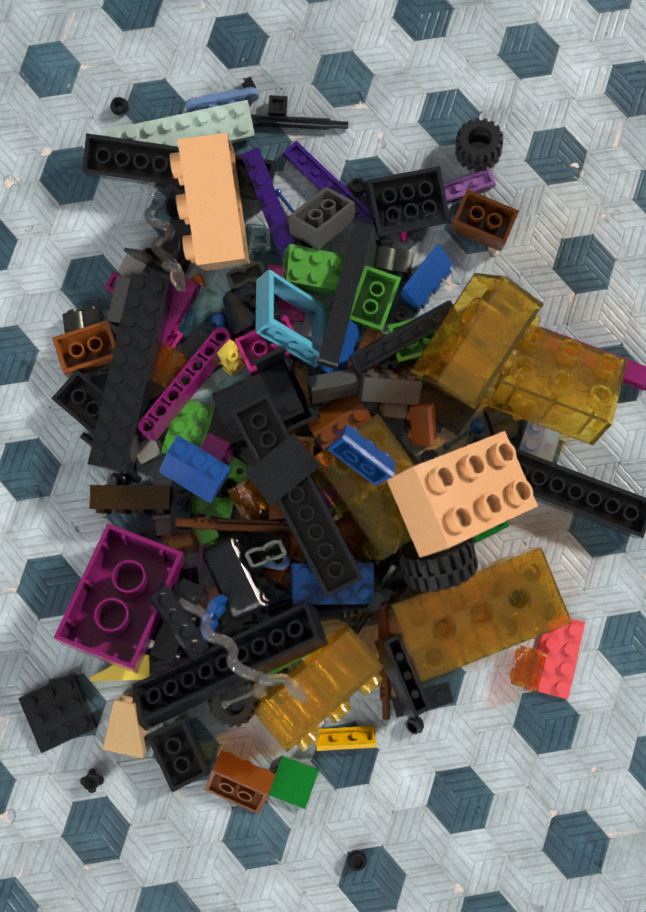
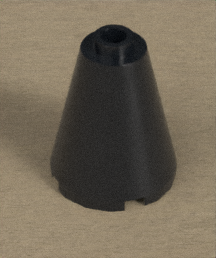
(239, 314)

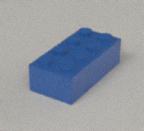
(306, 587)

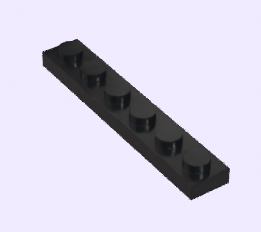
(400, 338)

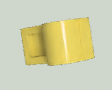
(231, 358)

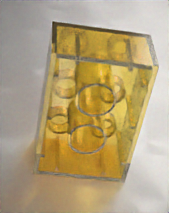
(478, 338)
(561, 385)
(367, 506)
(328, 681)

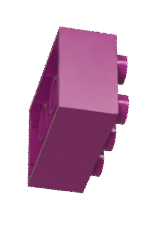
(111, 605)

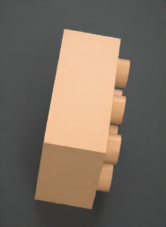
(211, 202)
(462, 494)

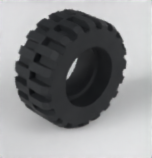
(439, 569)

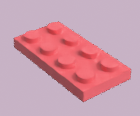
(561, 659)

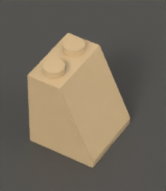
(124, 730)

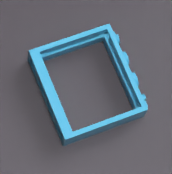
(279, 334)

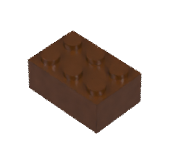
(484, 220)

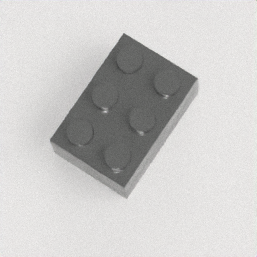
(321, 218)
(389, 387)

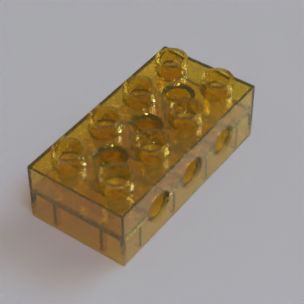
(500, 627)

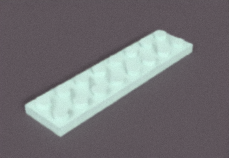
(227, 118)

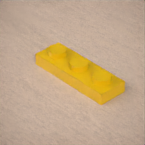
(346, 738)

